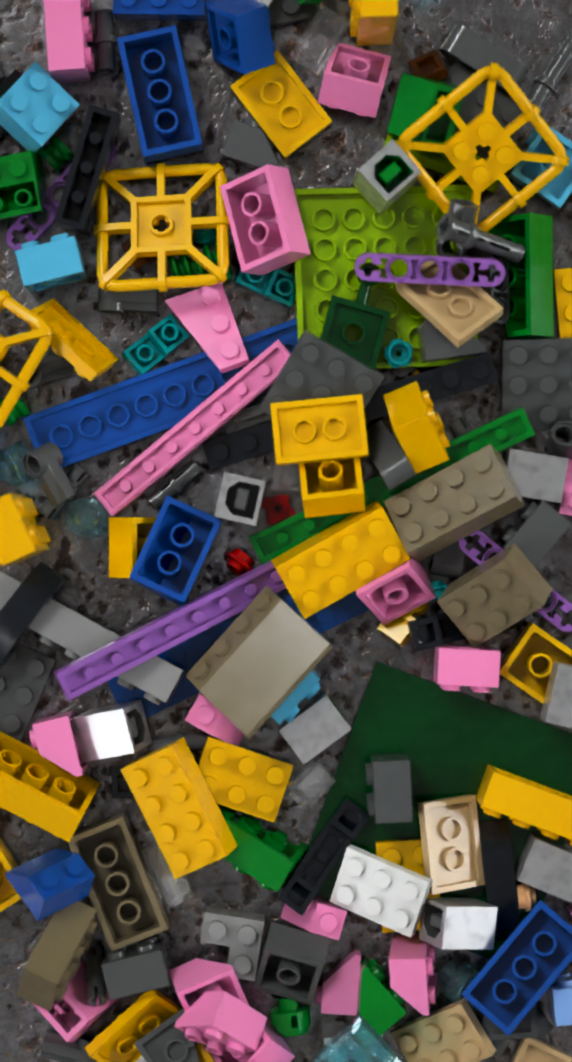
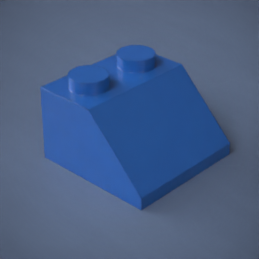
(240, 34)
(51, 882)

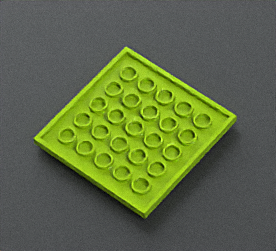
(342, 227)

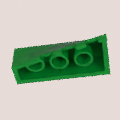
(531, 277)
(261, 852)

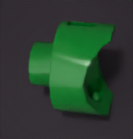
(290, 1017)

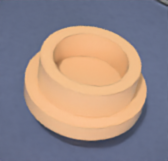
(526, 896)

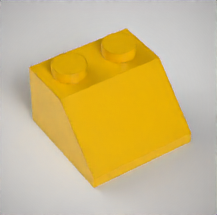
(126, 541)

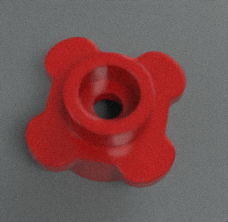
(274, 516)
(238, 561)

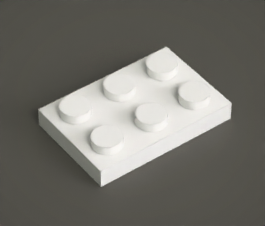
(380, 890)

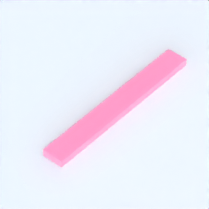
(193, 430)

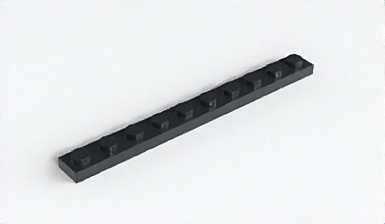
(439, 382)

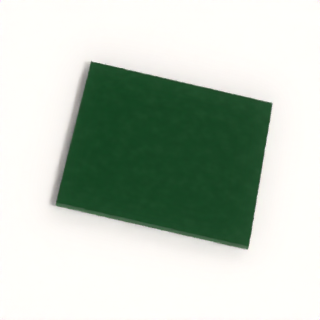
(449, 748)

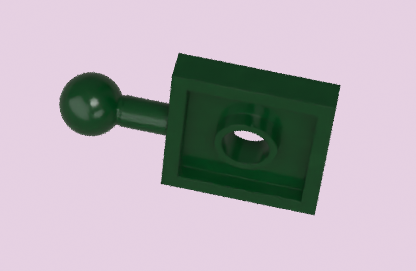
(369, 319)

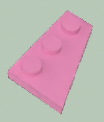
(212, 324)

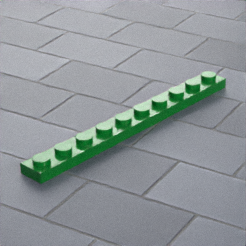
(288, 533)

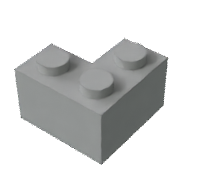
(240, 932)

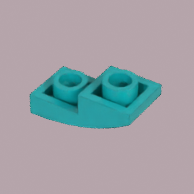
(275, 285)
(155, 345)

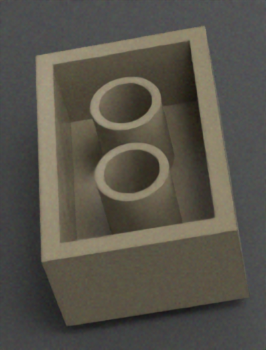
(494, 595)
(58, 955)

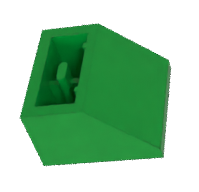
(414, 99)
(21, 184)
(376, 999)

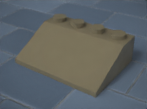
(258, 661)

